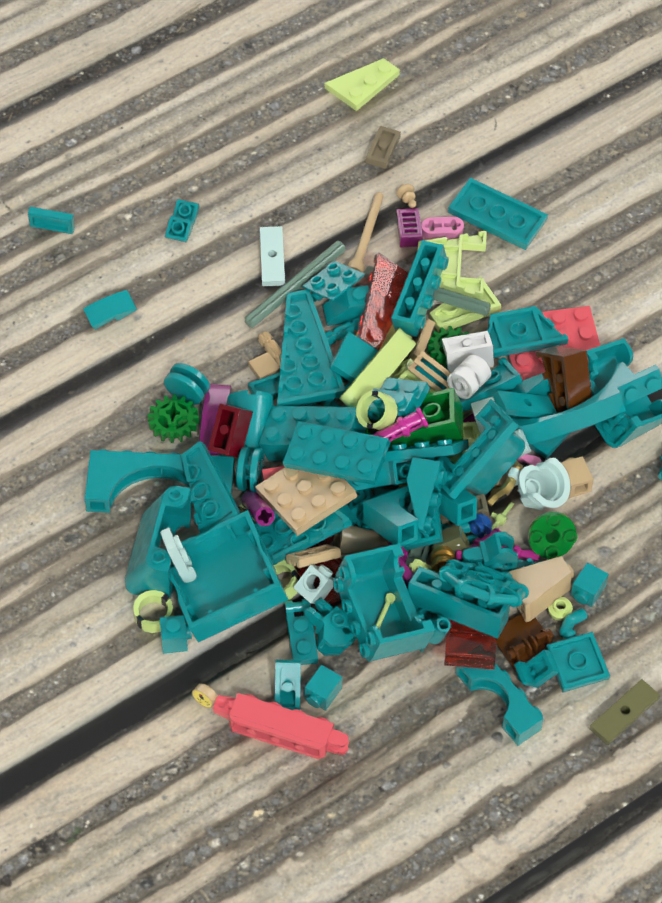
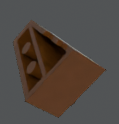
(567, 376)

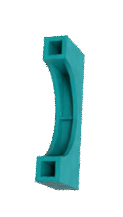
(116, 470)

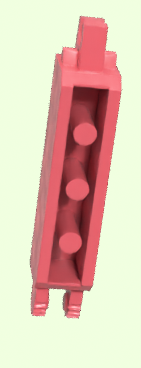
(281, 726)

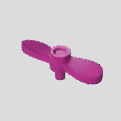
(525, 554)

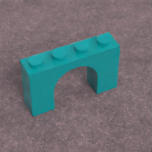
(391, 519)

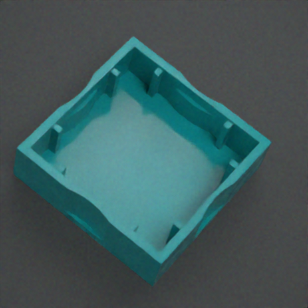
(232, 577)

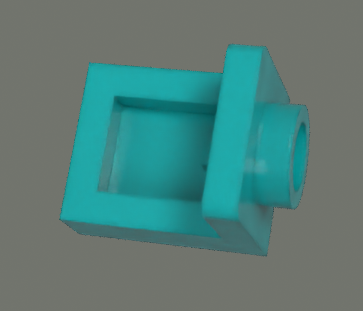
(537, 670)

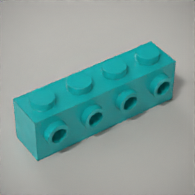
(420, 287)
(440, 598)

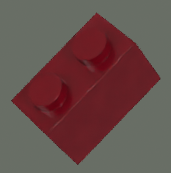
(230, 430)

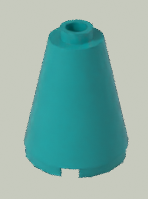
(260, 405)

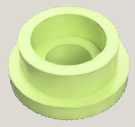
(559, 614)

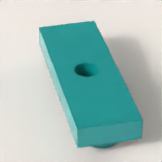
(524, 404)

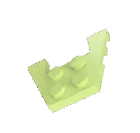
(451, 276)

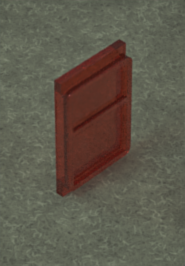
(469, 648)

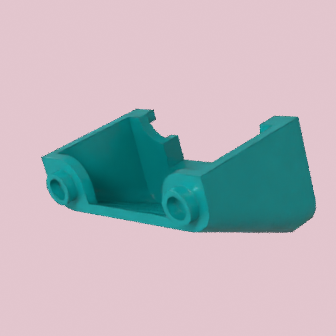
(639, 415)
(148, 562)

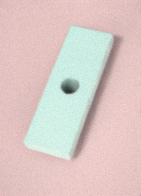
(272, 256)

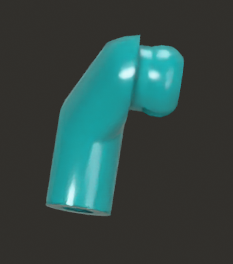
(570, 620)

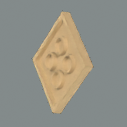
(304, 497)

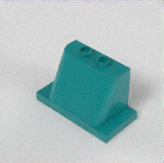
(488, 455)

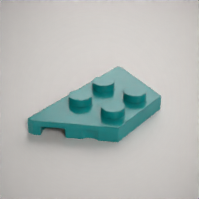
(522, 332)

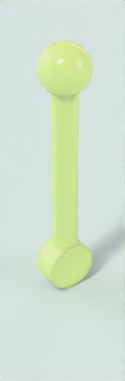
(389, 599)

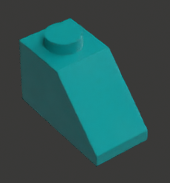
(346, 306)

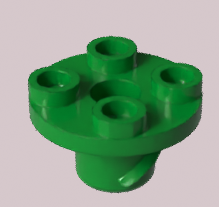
(552, 535)

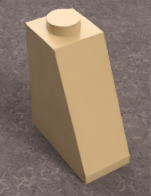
(545, 583)

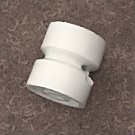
(469, 376)

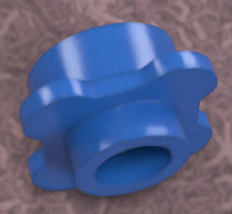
(481, 525)

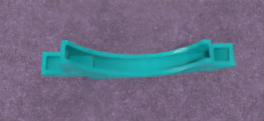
(610, 401)

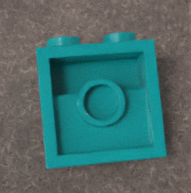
(406, 393)

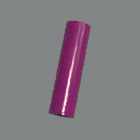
(258, 508)

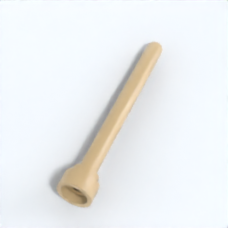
(357, 263)

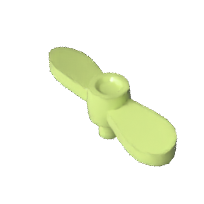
(500, 519)

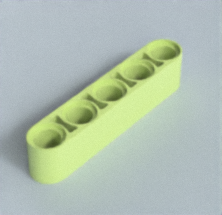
(379, 368)

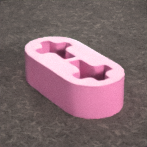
(442, 227)

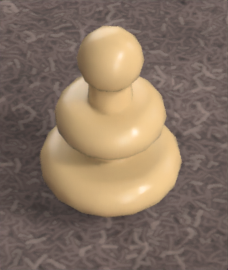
(407, 194)

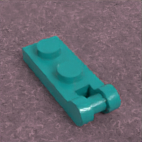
(301, 633)

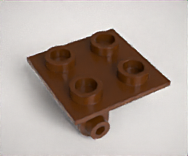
(523, 640)

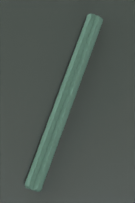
(294, 284)
(453, 298)

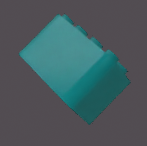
(362, 585)

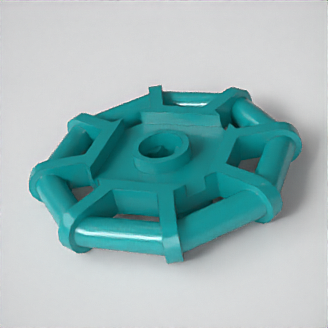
(483, 583)

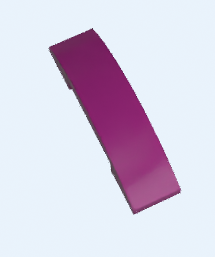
(216, 395)

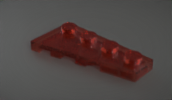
(384, 292)

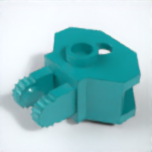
(492, 554)
(332, 629)

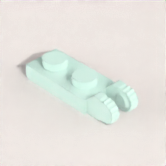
(178, 555)

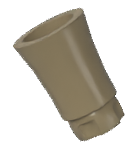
(358, 540)

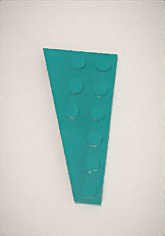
(305, 356)
(282, 540)

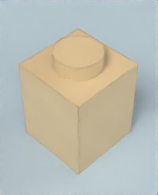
(579, 475)

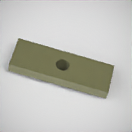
(634, 703)

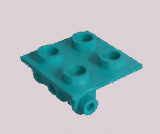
(332, 281)

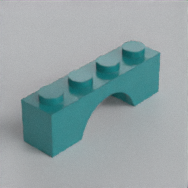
(521, 717)

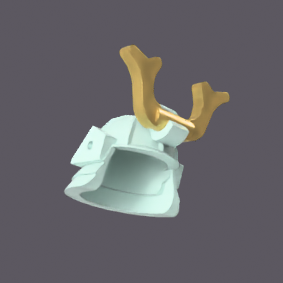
(538, 485)

